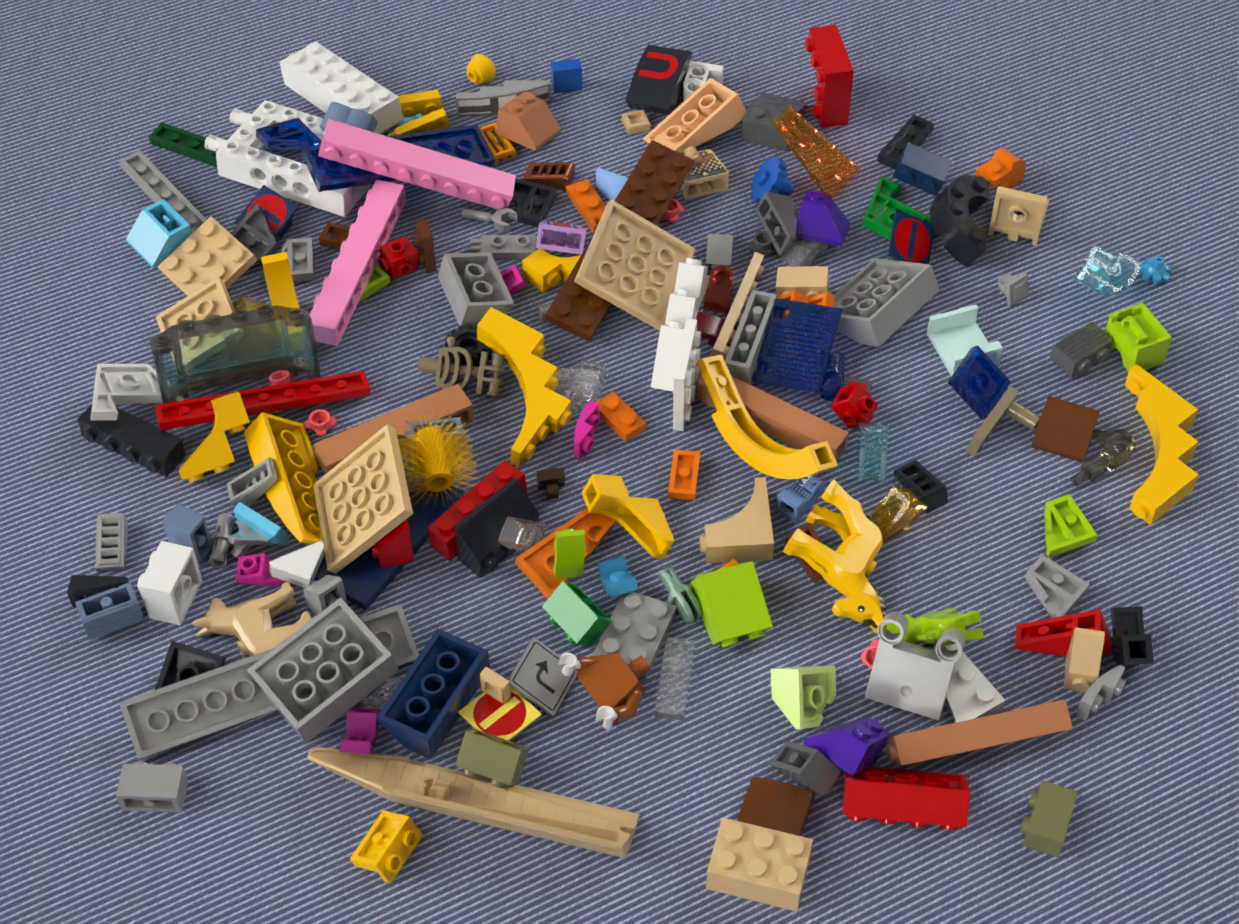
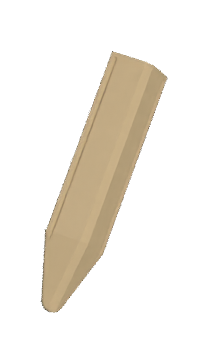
(479, 801)

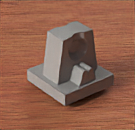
(1014, 287)

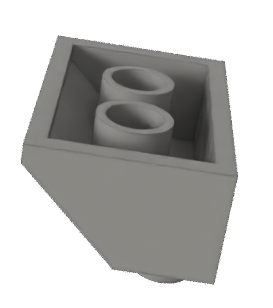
(473, 286)

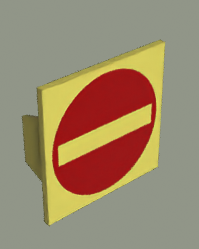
(500, 719)

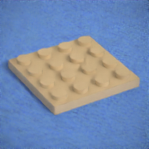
(633, 264)
(362, 499)

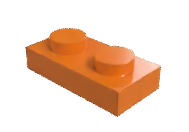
(620, 417)
(684, 475)

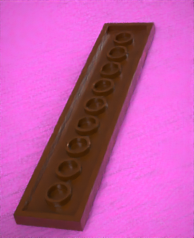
(647, 194)

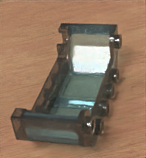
(233, 349)

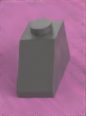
(806, 767)

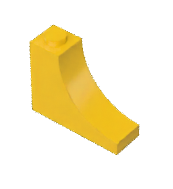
(279, 280)

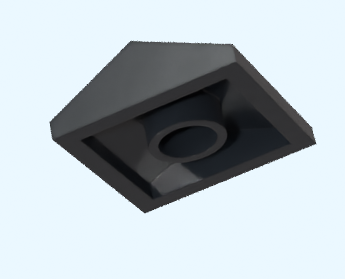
(186, 662)

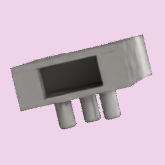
(912, 674)

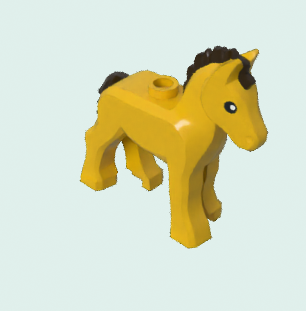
(850, 562)

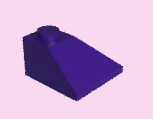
(821, 220)

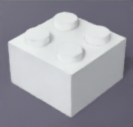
(170, 582)

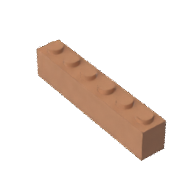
(336, 448)

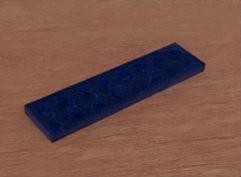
(459, 142)

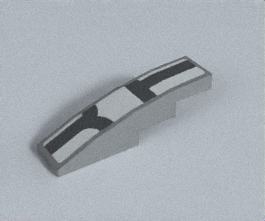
(494, 97)

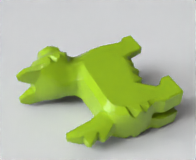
(931, 626)

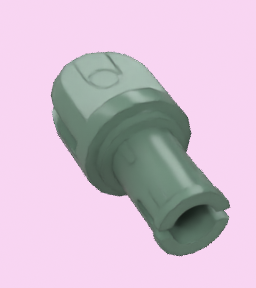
(681, 595)

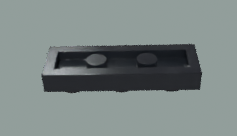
(914, 132)

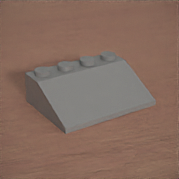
(883, 299)
(323, 670)

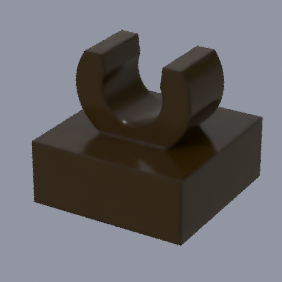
(551, 480)

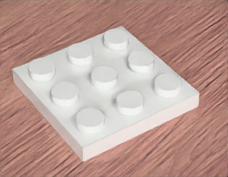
(686, 375)

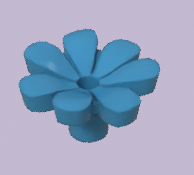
(1156, 270)

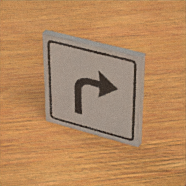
(541, 677)

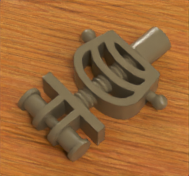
(438, 367)

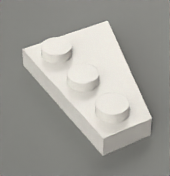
(970, 692)

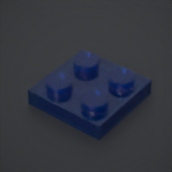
(979, 382)

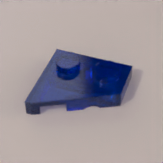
(287, 136)

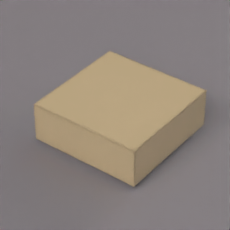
(636, 122)
(495, 685)

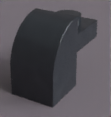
(1129, 642)

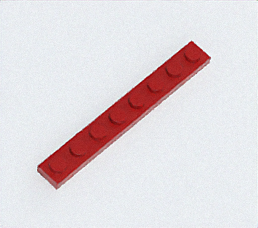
(267, 399)

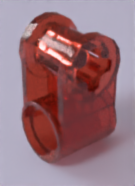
(719, 290)

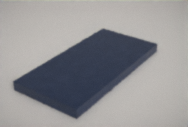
(364, 577)

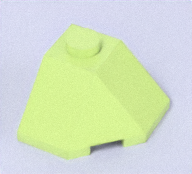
(803, 693)

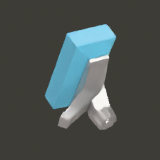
(254, 530)

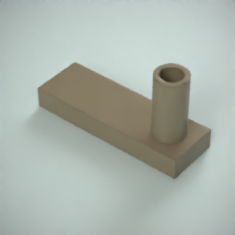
(1008, 406)

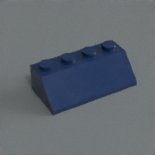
(434, 692)

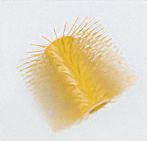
(434, 459)

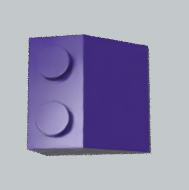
(851, 744)

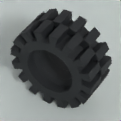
(468, 337)

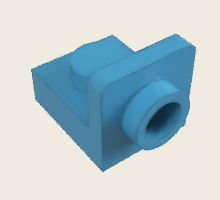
(615, 576)

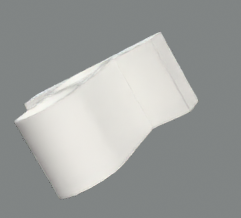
(698, 74)

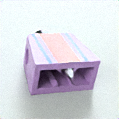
(560, 237)

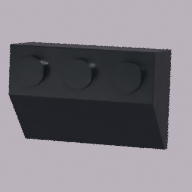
(479, 531)

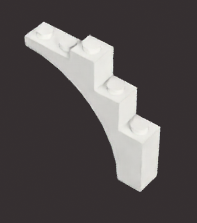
(682, 305)

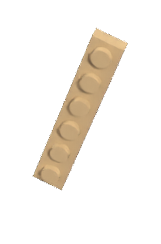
(734, 316)

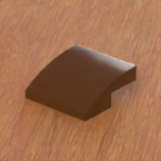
(1065, 429)
(776, 806)

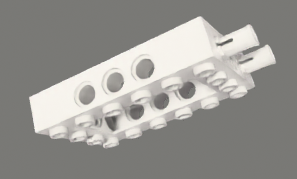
(247, 162)

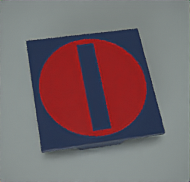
(275, 209)
(910, 239)

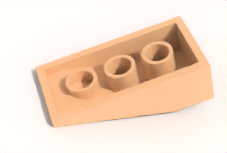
(699, 118)

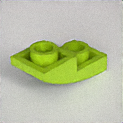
(569, 553)

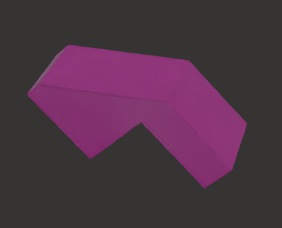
(360, 731)

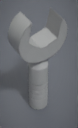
(498, 217)

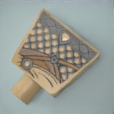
(706, 175)

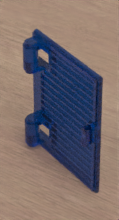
(797, 345)

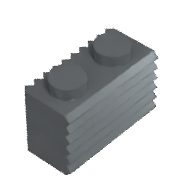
(1082, 349)

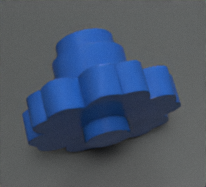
(771, 179)

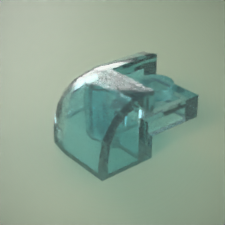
(1107, 273)

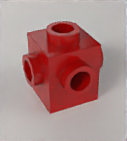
(398, 257)
(854, 405)

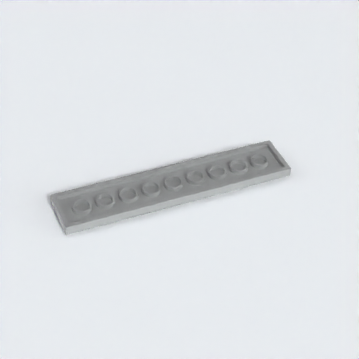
(231, 694)

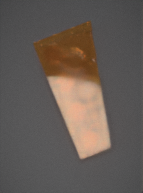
(818, 156)

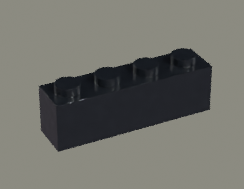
(135, 440)

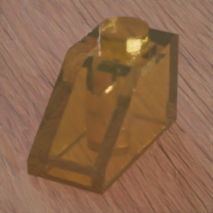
(897, 512)

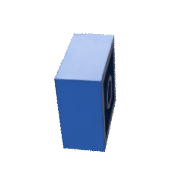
(566, 75)

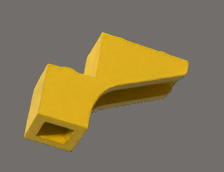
(546, 269)
(215, 449)
(639, 516)

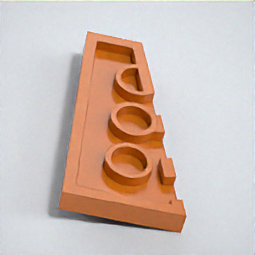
(539, 560)

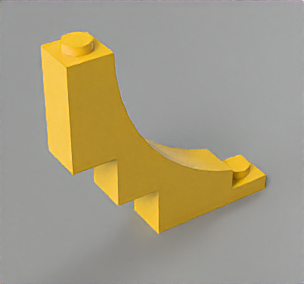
(1167, 419)

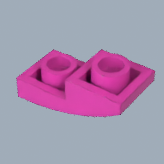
(586, 424)
(256, 571)

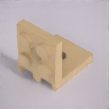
(1005, 220)

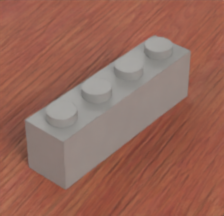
(749, 336)

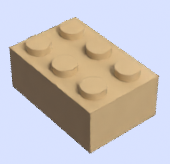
(759, 864)

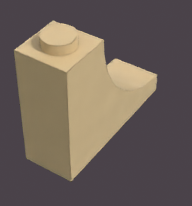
(743, 536)

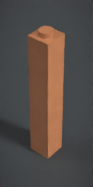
(782, 419)
(978, 733)

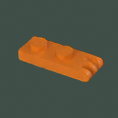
(586, 202)

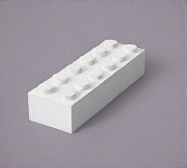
(327, 78)

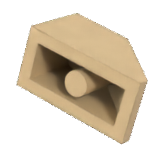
(1083, 659)

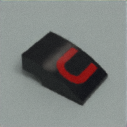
(658, 79)

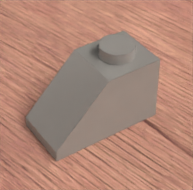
(719, 249)
(323, 593)

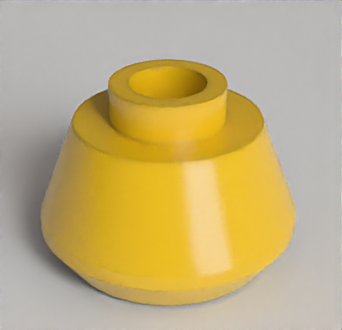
(481, 69)

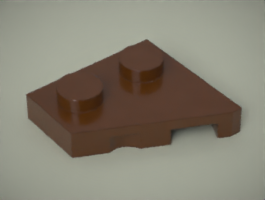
(424, 243)

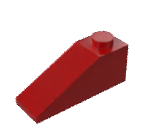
(1055, 634)

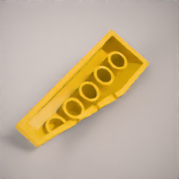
(295, 469)

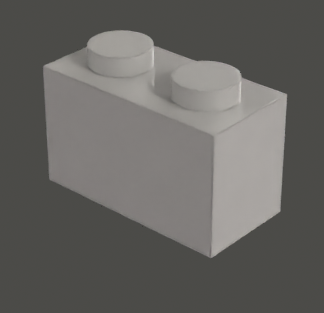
(152, 787)

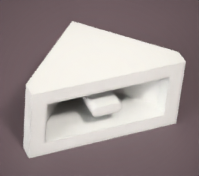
(299, 566)

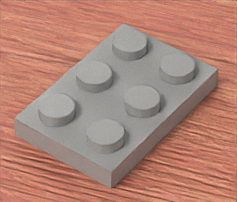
(637, 628)

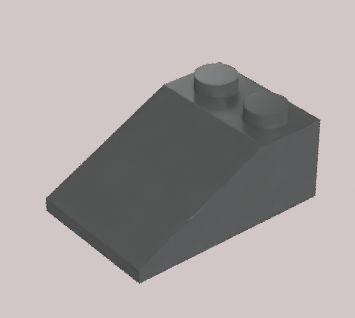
(759, 120)

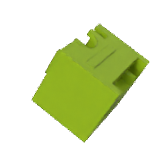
(1138, 337)

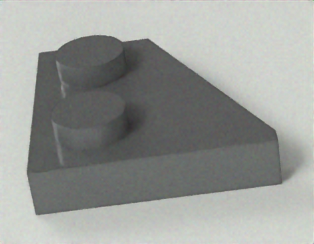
(256, 234)

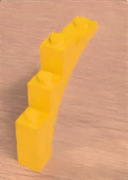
(536, 377)

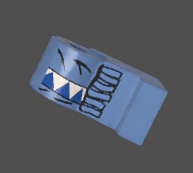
(800, 496)

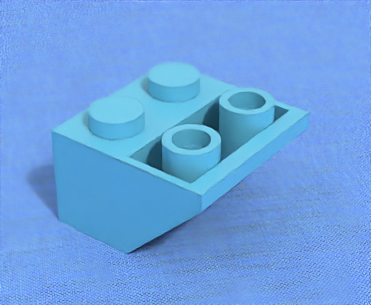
(158, 233)

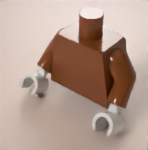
(609, 683)

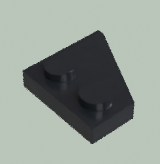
(533, 201)

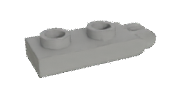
(505, 246)

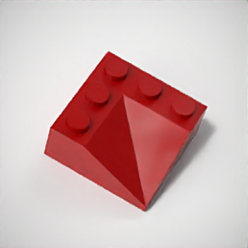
(833, 75)

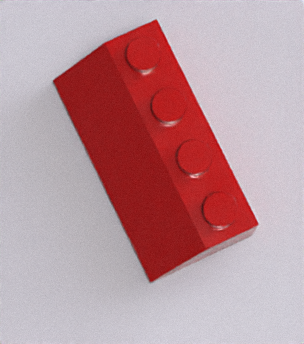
(907, 796)

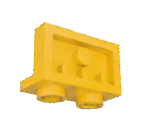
(420, 102)
(387, 845)

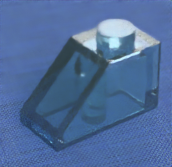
(872, 451)

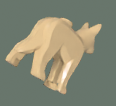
(252, 621)

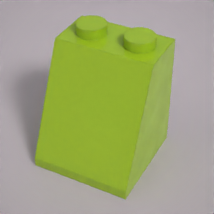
(732, 604)

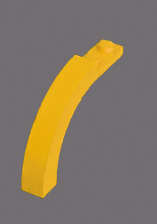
(748, 439)

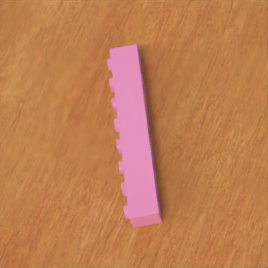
(416, 165)
(356, 261)

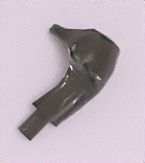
(1117, 449)

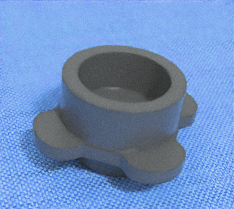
(762, 243)

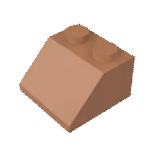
(527, 121)

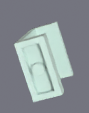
(956, 333)

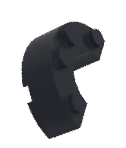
(953, 221)

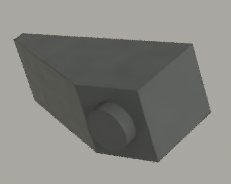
(779, 219)

